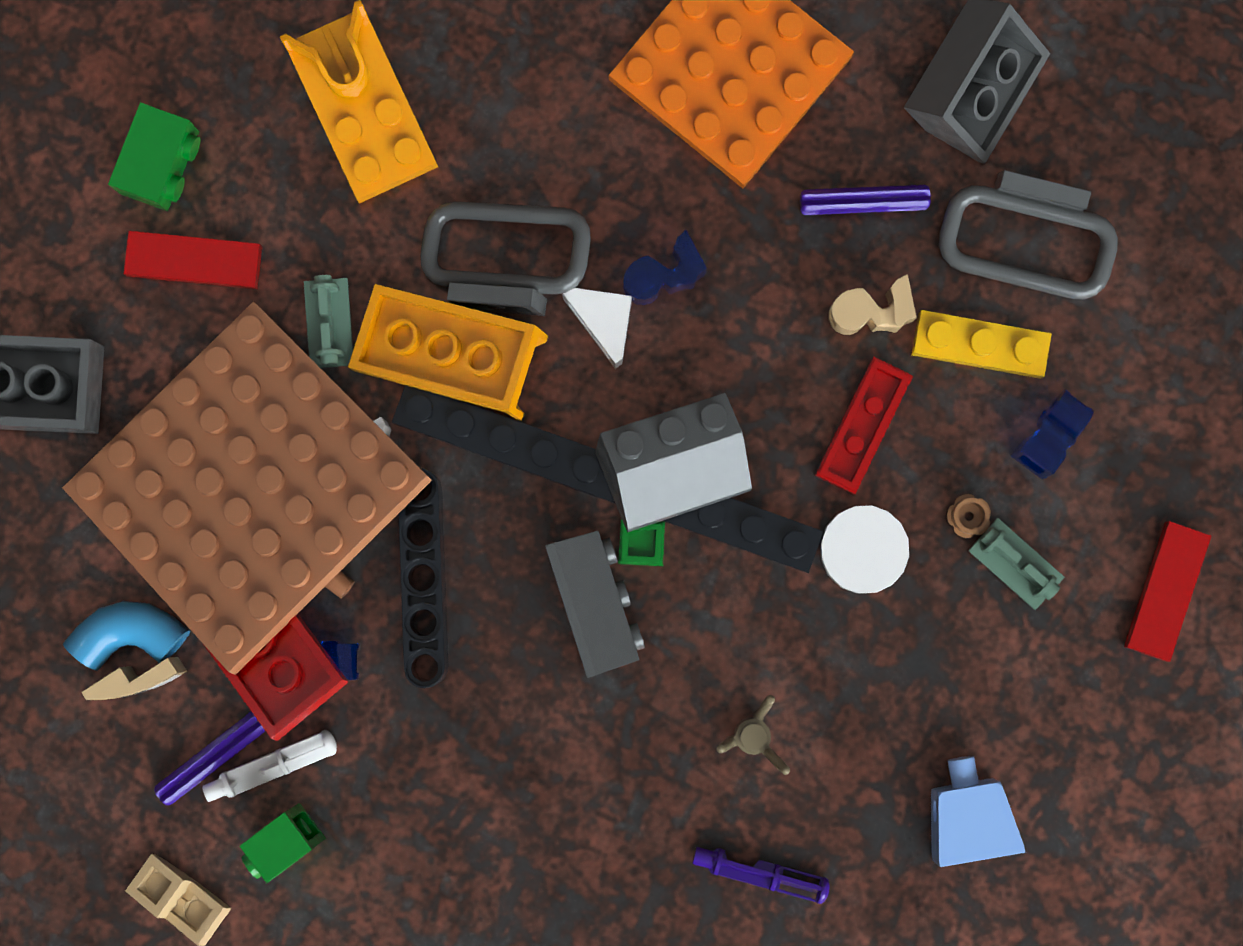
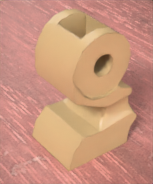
(857, 308)

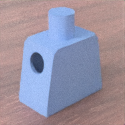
(971, 818)

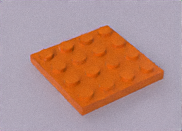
(731, 76)

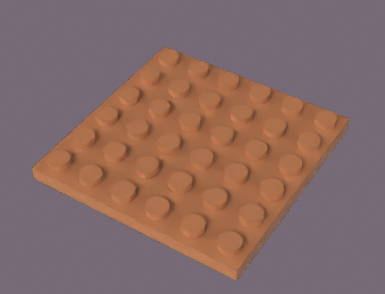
(245, 487)

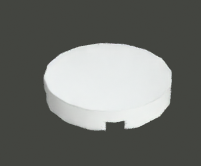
(864, 549)

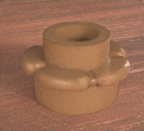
(980, 512)

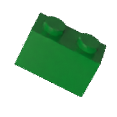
(155, 157)
(281, 843)

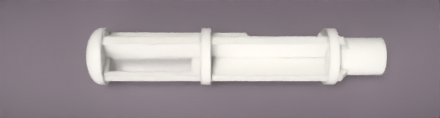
(271, 766)

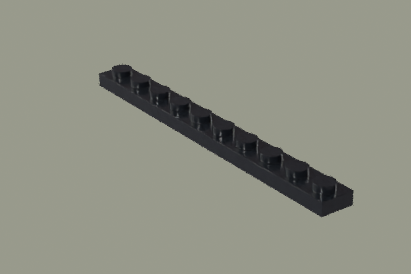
(579, 469)

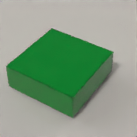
(642, 545)

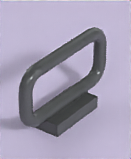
(1037, 199)
(497, 290)

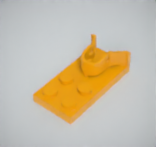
(360, 104)
(445, 349)

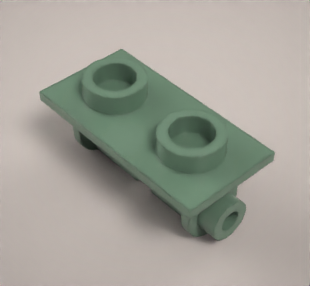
(328, 321)
(1017, 564)

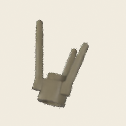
(754, 737)

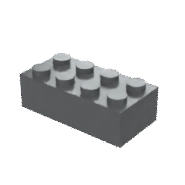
(50, 384)

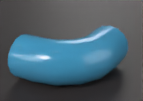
(125, 625)

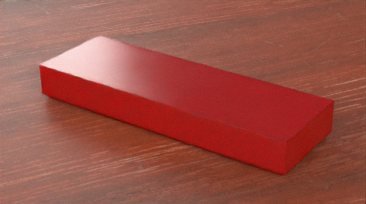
(193, 260)
(863, 425)
(1167, 591)

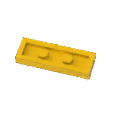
(981, 344)

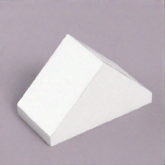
(604, 318)

